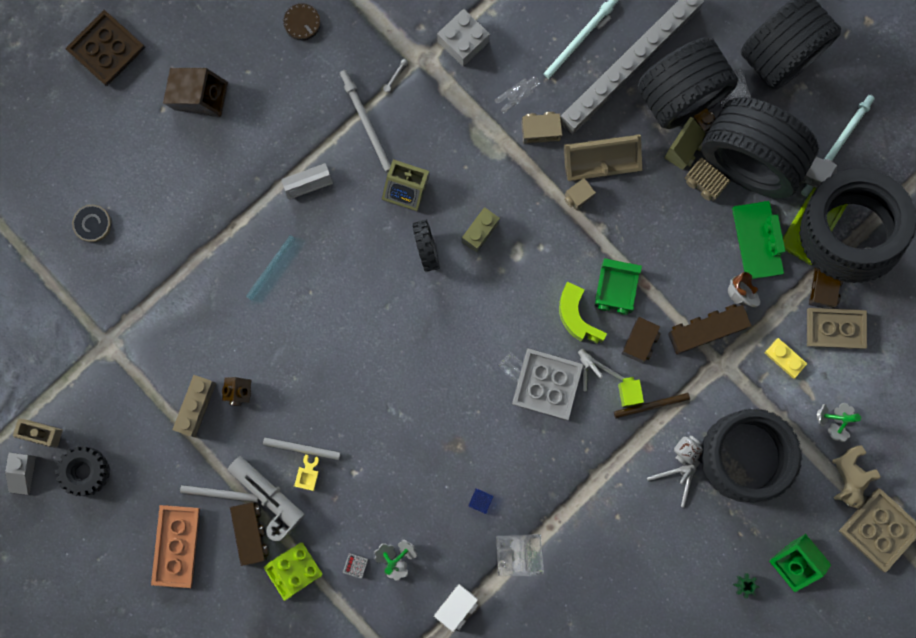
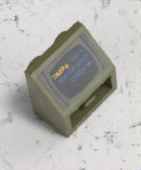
(405, 185)

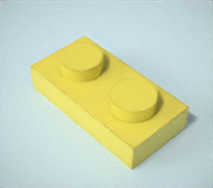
(785, 358)

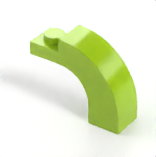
(570, 315)

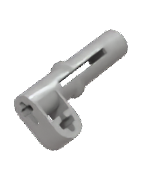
(270, 497)

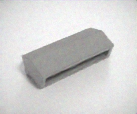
(307, 181)

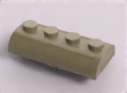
(603, 157)

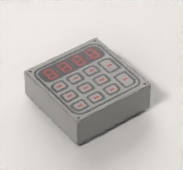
(355, 565)

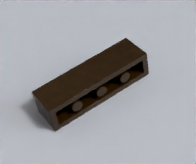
(709, 329)

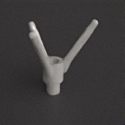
(589, 362)
(687, 472)

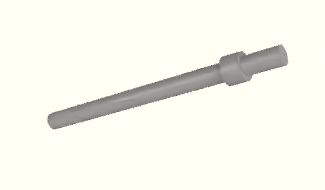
(351, 89)

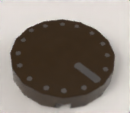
(301, 21)

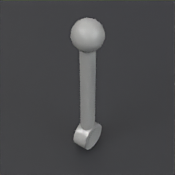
(387, 88)

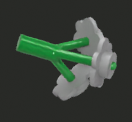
(843, 414)
(395, 567)

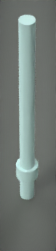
(605, 9)

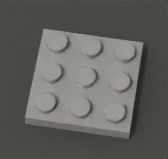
(547, 384)

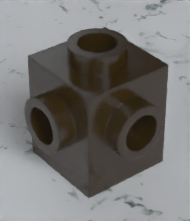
(236, 390)

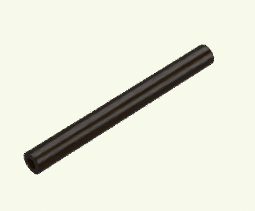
(651, 405)

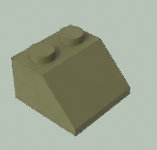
(686, 144)

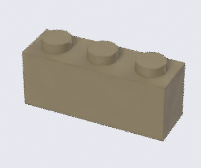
(194, 406)

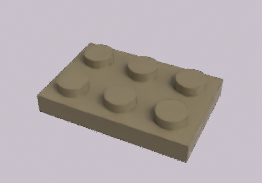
(837, 328)

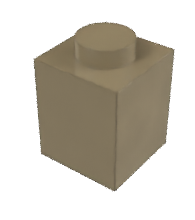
(579, 194)

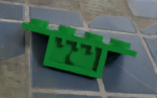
(759, 239)

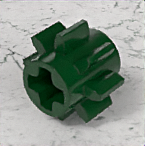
(752, 586)

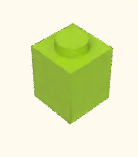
(630, 392)

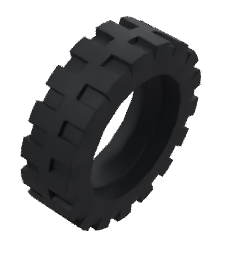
(426, 245)

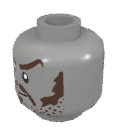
(688, 450)

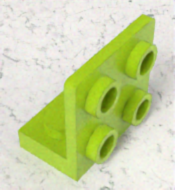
(292, 571)

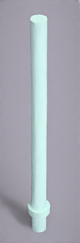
(863, 107)

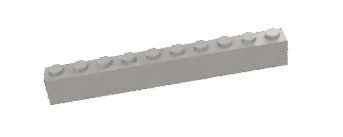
(629, 64)

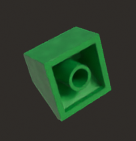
(800, 563)

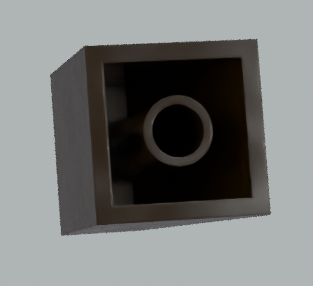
(195, 91)

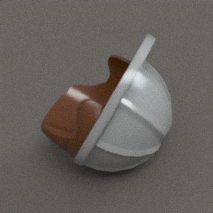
(743, 291)

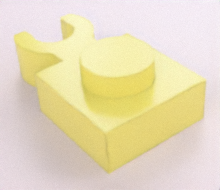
(307, 476)

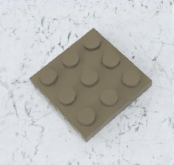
(880, 530)

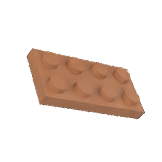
(175, 546)

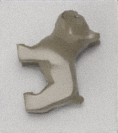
(854, 477)

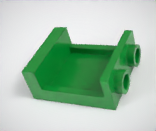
(617, 286)

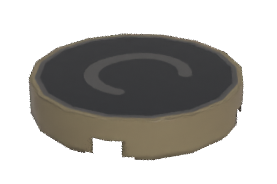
(91, 223)

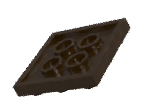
(105, 48)

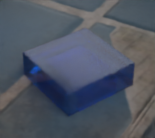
(480, 501)

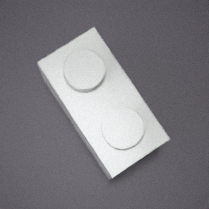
(456, 608)

